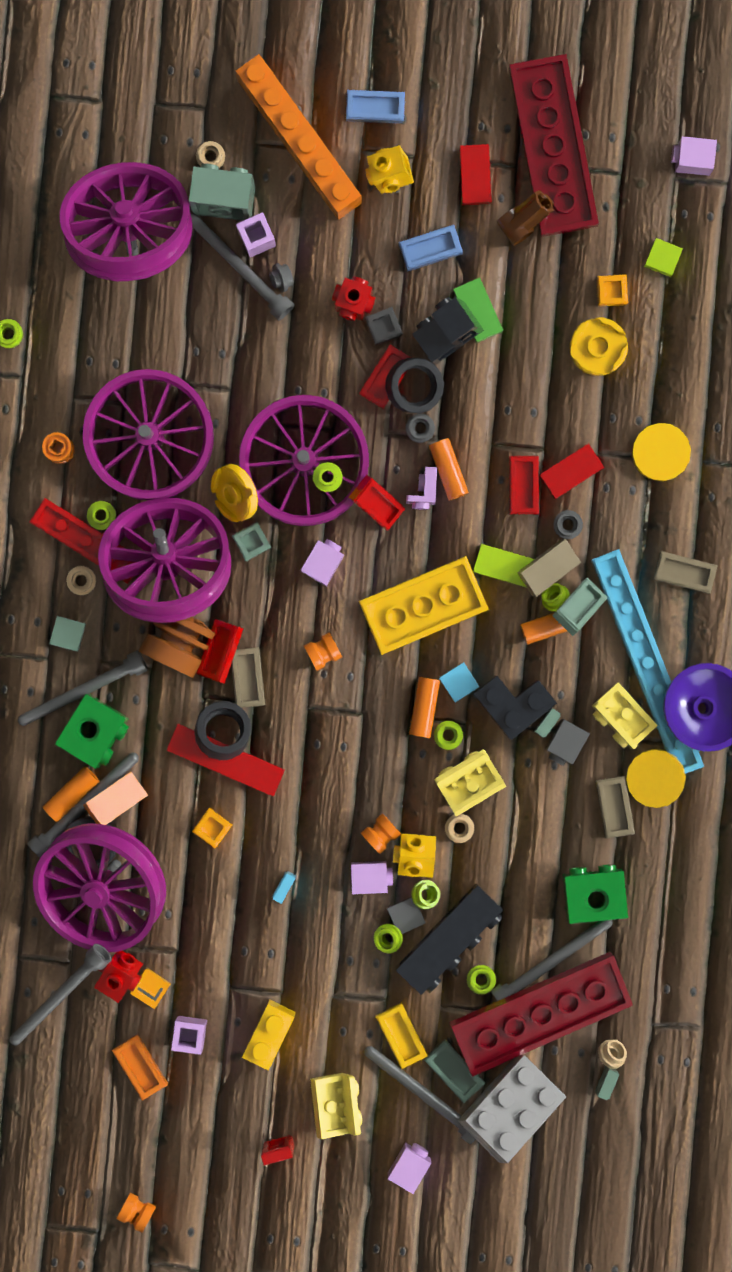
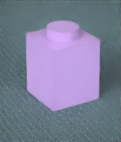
(694, 156)
(256, 234)
(323, 561)
(371, 877)
(189, 1035)
(409, 1167)

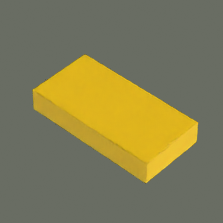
(401, 1035)

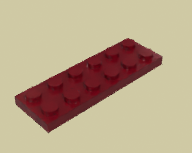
(554, 142)
(541, 1013)

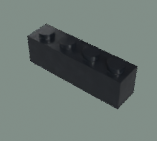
(448, 939)

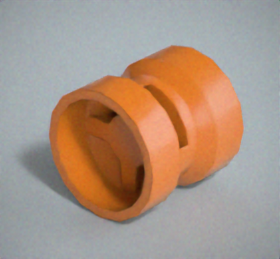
(63, 449)
(323, 651)
(381, 833)
(136, 1212)

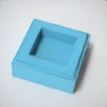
(459, 682)
(283, 887)

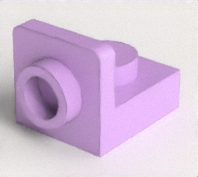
(427, 484)

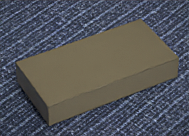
(549, 567)
(685, 572)
(248, 678)
(615, 807)

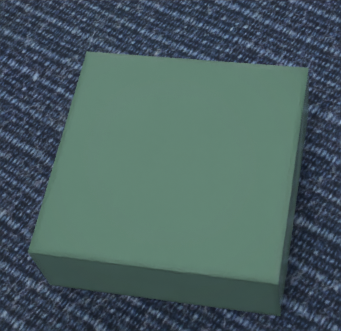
(251, 541)
(67, 633)
(547, 723)
(607, 1083)

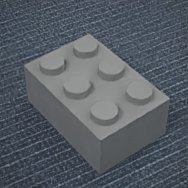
(511, 1109)

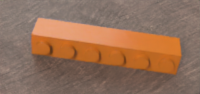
(298, 137)

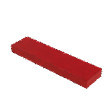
(72, 533)
(242, 768)

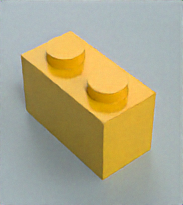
(269, 1035)

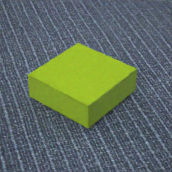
(663, 257)

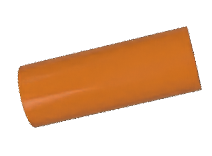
(448, 469)
(541, 629)
(424, 707)
(71, 794)

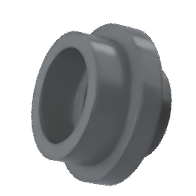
(281, 277)
(417, 419)
(568, 515)

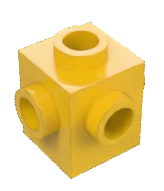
(389, 169)
(415, 855)

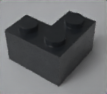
(448, 331)
(511, 712)

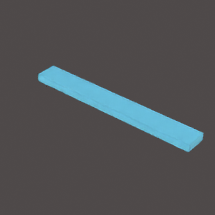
(641, 649)

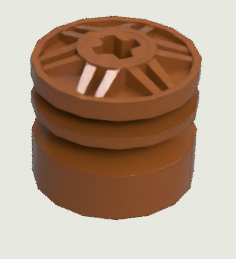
(176, 644)

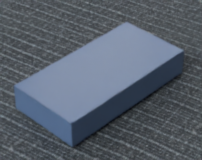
(375, 106)
(430, 248)

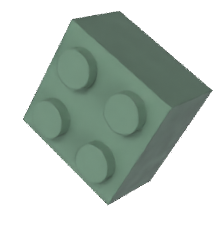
(222, 192)

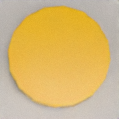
(598, 346)
(661, 452)
(234, 493)
(656, 778)

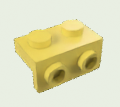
(623, 716)
(469, 782)
(336, 1105)

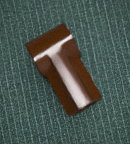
(521, 220)

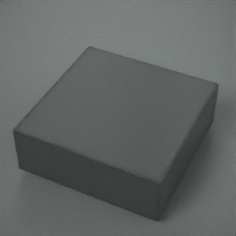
(383, 326)
(406, 915)

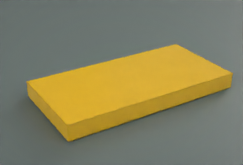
(423, 605)

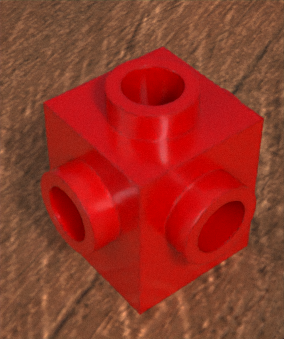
(353, 309)
(119, 976)

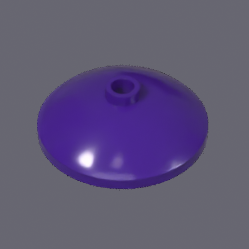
(695, 685)

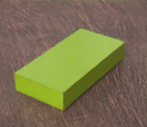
(500, 564)

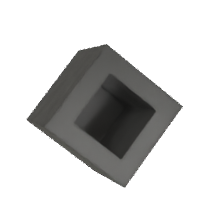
(566, 743)

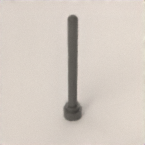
(279, 305)
(132, 665)
(41, 843)
(96, 958)
(550, 962)
(419, 1090)

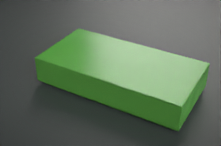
(478, 302)

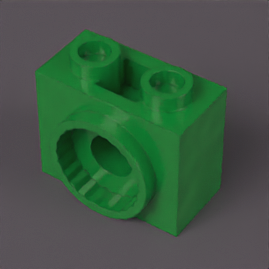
(109, 724)
(581, 884)

